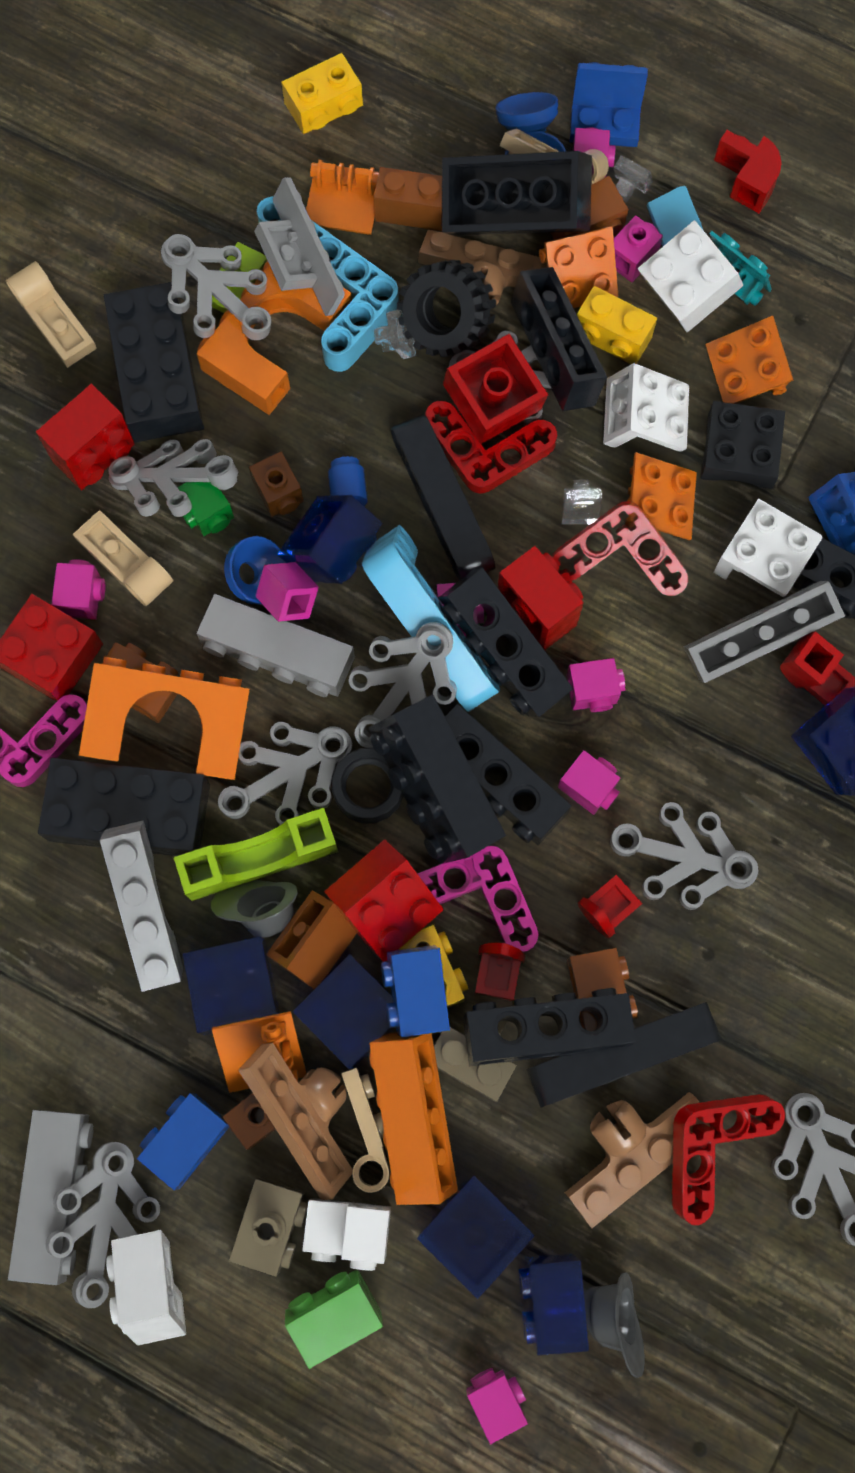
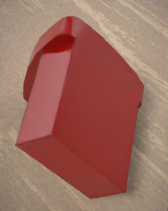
(609, 906)
(499, 970)

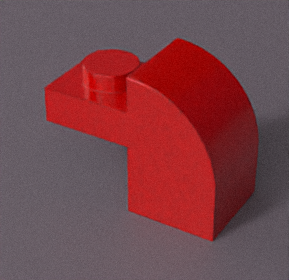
(755, 165)
(815, 668)

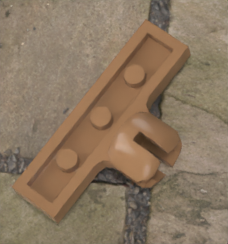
(498, 264)
(301, 1115)
(633, 1158)

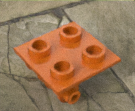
(342, 197)
(583, 262)
(750, 362)
(663, 494)
(241, 1039)

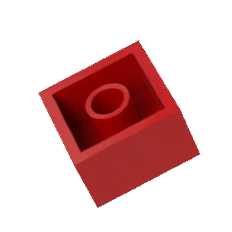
(495, 388)
(86, 437)
(541, 596)
(47, 648)
(384, 900)

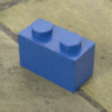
(416, 991)
(183, 1140)

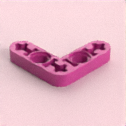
(13, 751)
(476, 879)

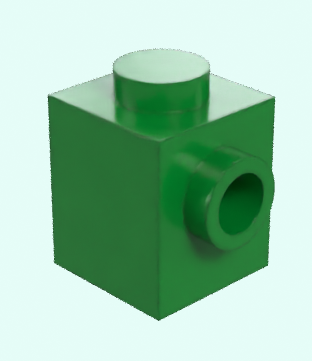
(209, 509)

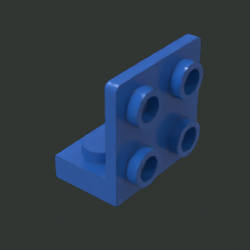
(609, 100)
(836, 510)

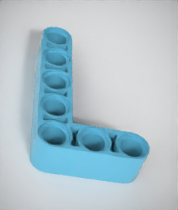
(364, 294)
(394, 574)

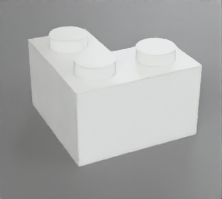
(347, 1230)
(146, 1298)

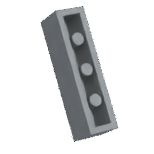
(764, 631)
(276, 646)
(51, 1163)

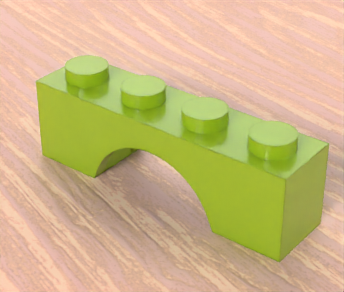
(234, 864)

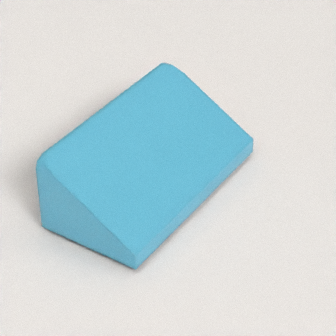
(672, 213)

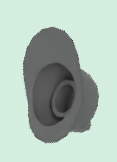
(259, 906)
(614, 1321)

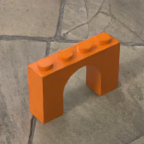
(237, 365)
(117, 688)

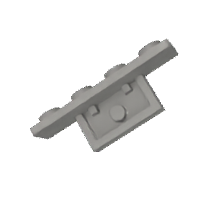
(296, 250)

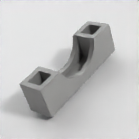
(140, 906)

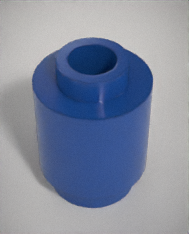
(348, 478)

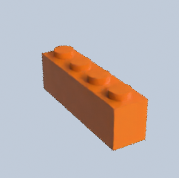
(413, 1119)

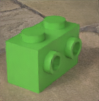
(332, 1317)

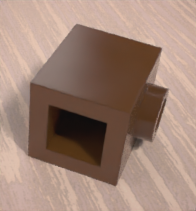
(276, 484)
(249, 1122)

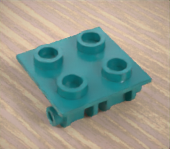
(752, 268)

